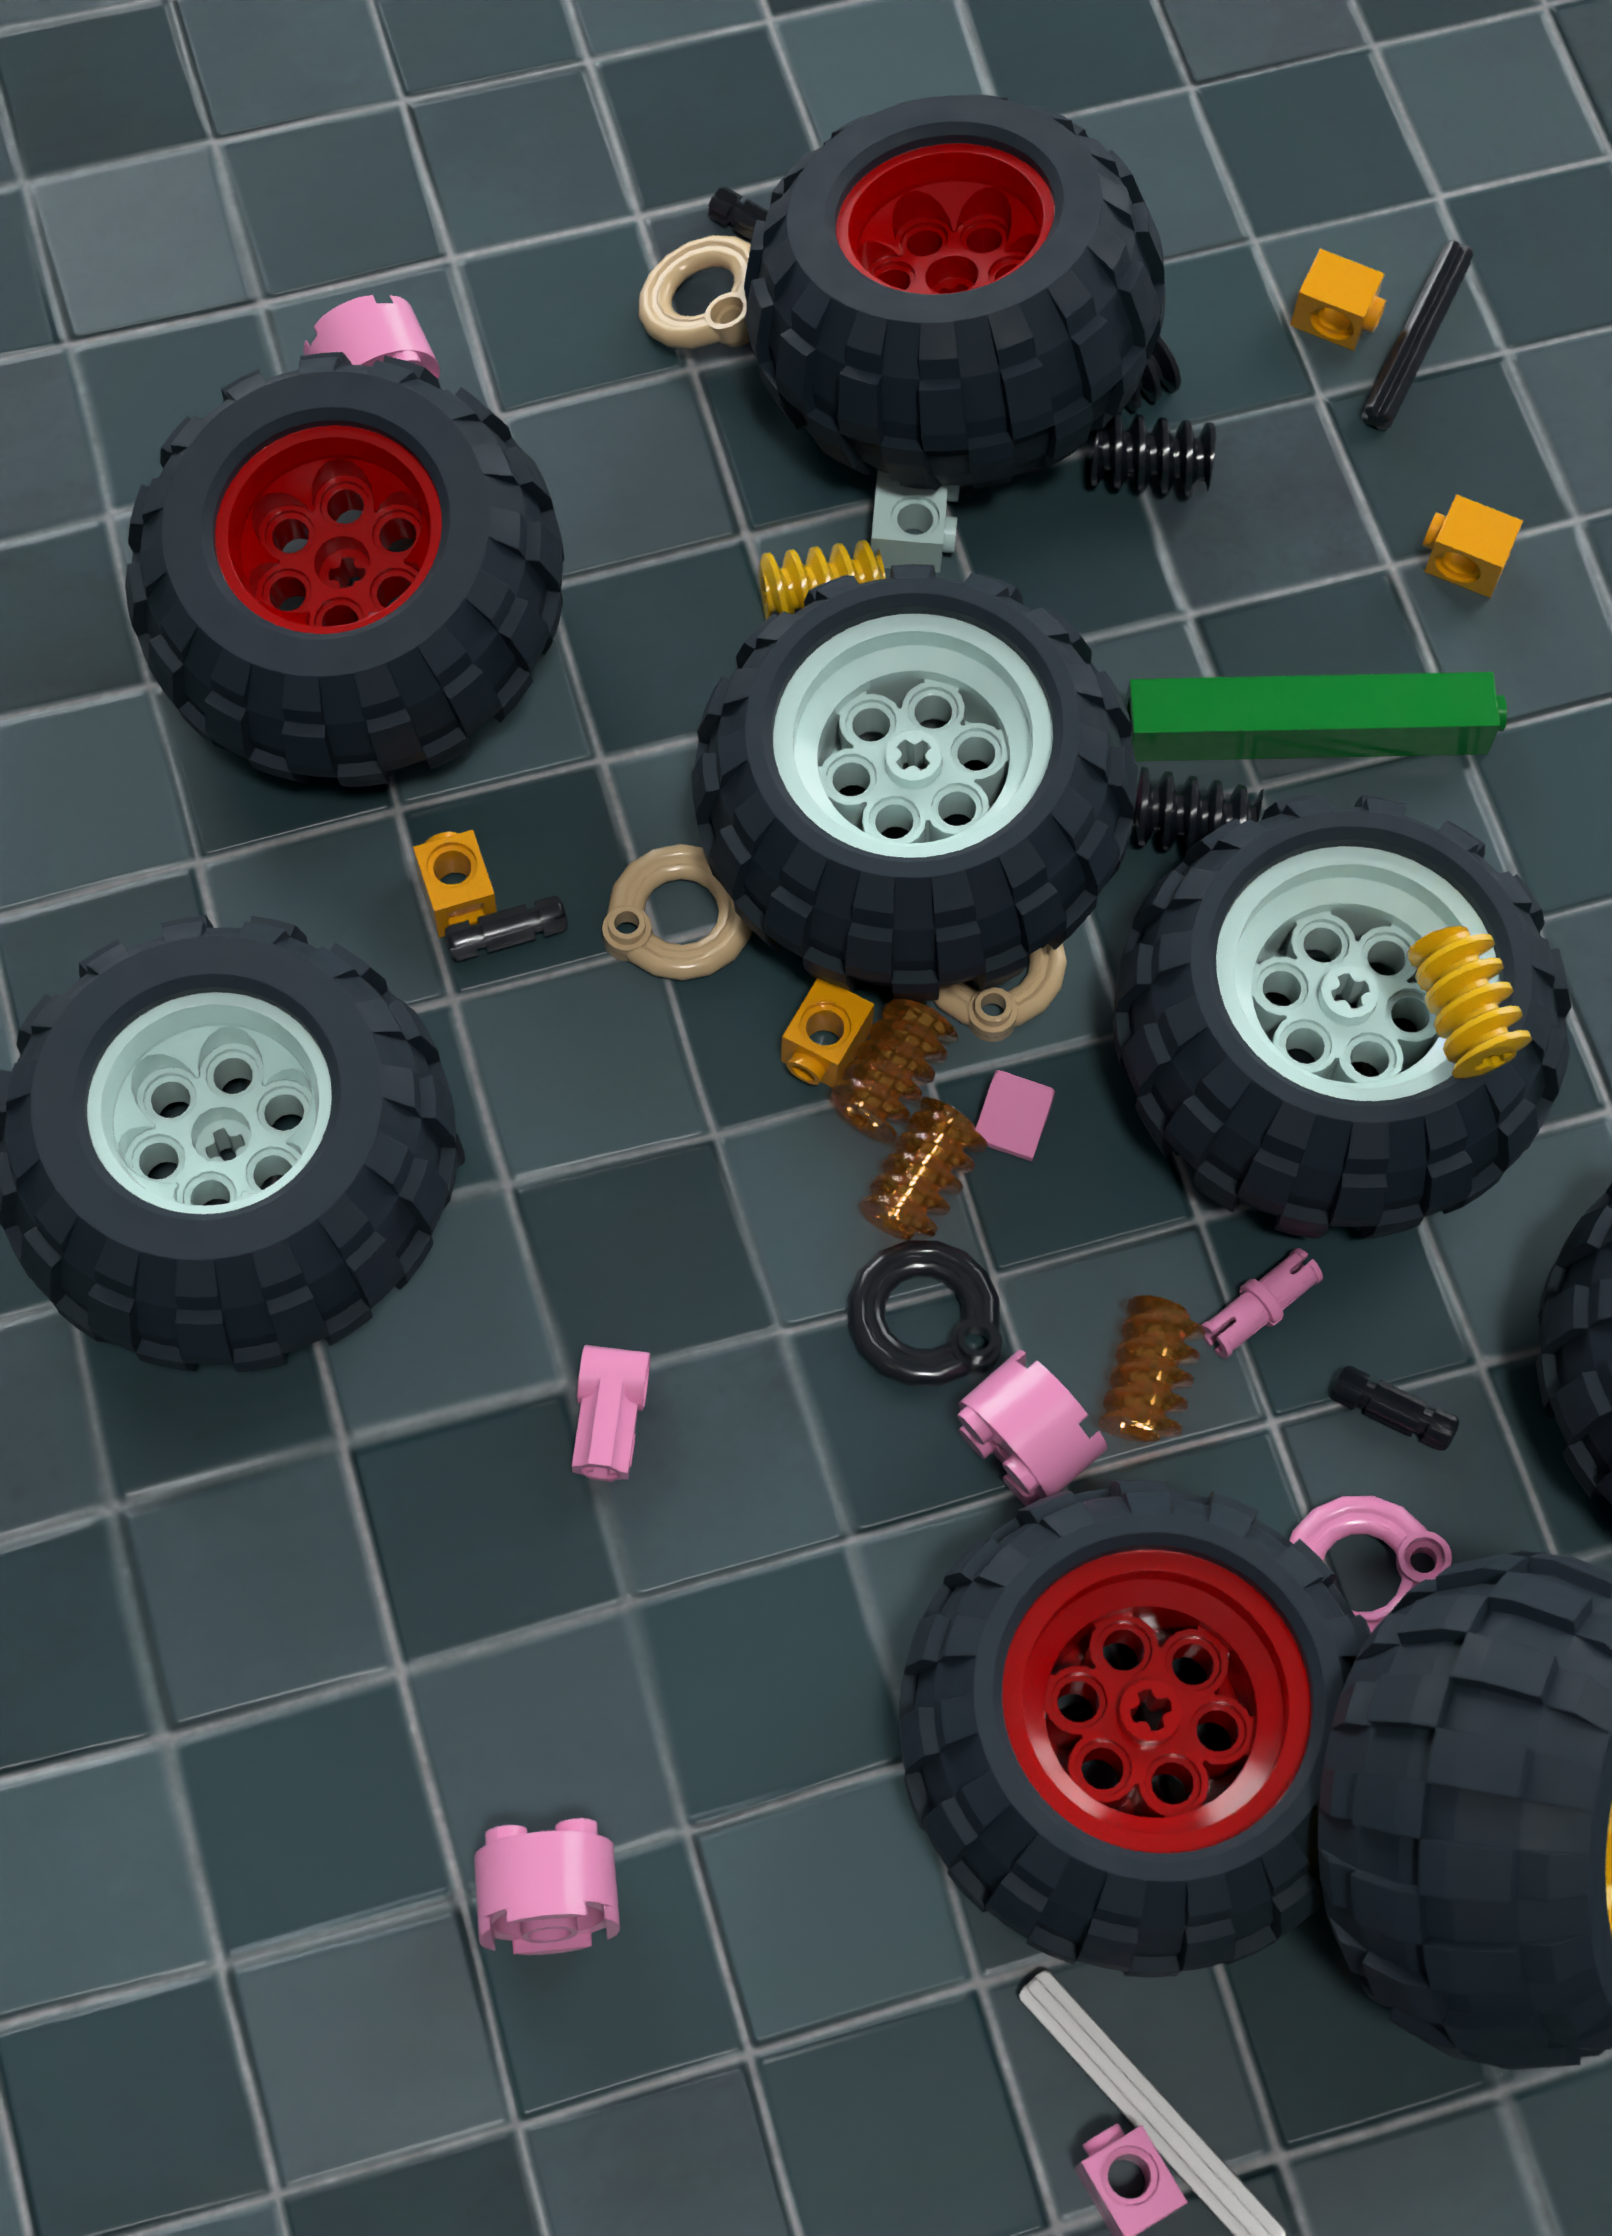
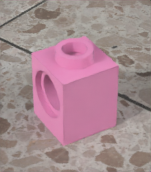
(1160, 2193)

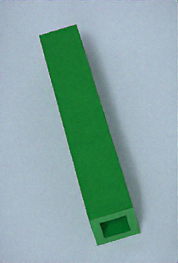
(1314, 716)

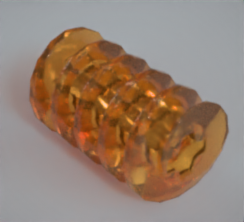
(889, 1065)
(921, 1170)
(1150, 1370)

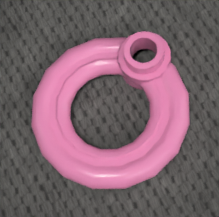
(1383, 1521)

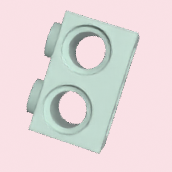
(912, 508)

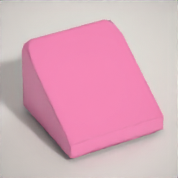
(1015, 1114)

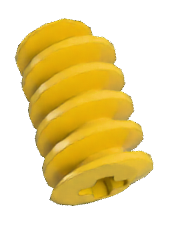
(787, 586)
(1466, 1000)

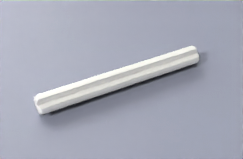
(1146, 2106)

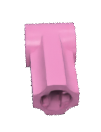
(610, 1395)

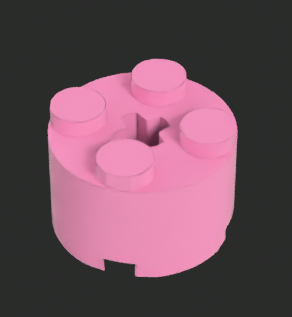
(372, 331)
(1030, 1428)
(546, 1887)

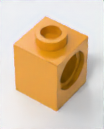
(1339, 300)
(1470, 545)
(457, 902)
(831, 1010)

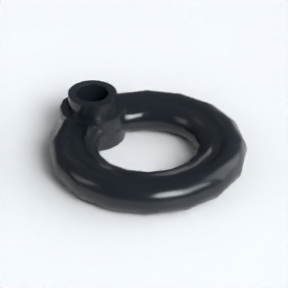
(915, 1365)

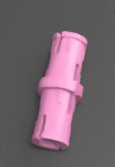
(1261, 1302)

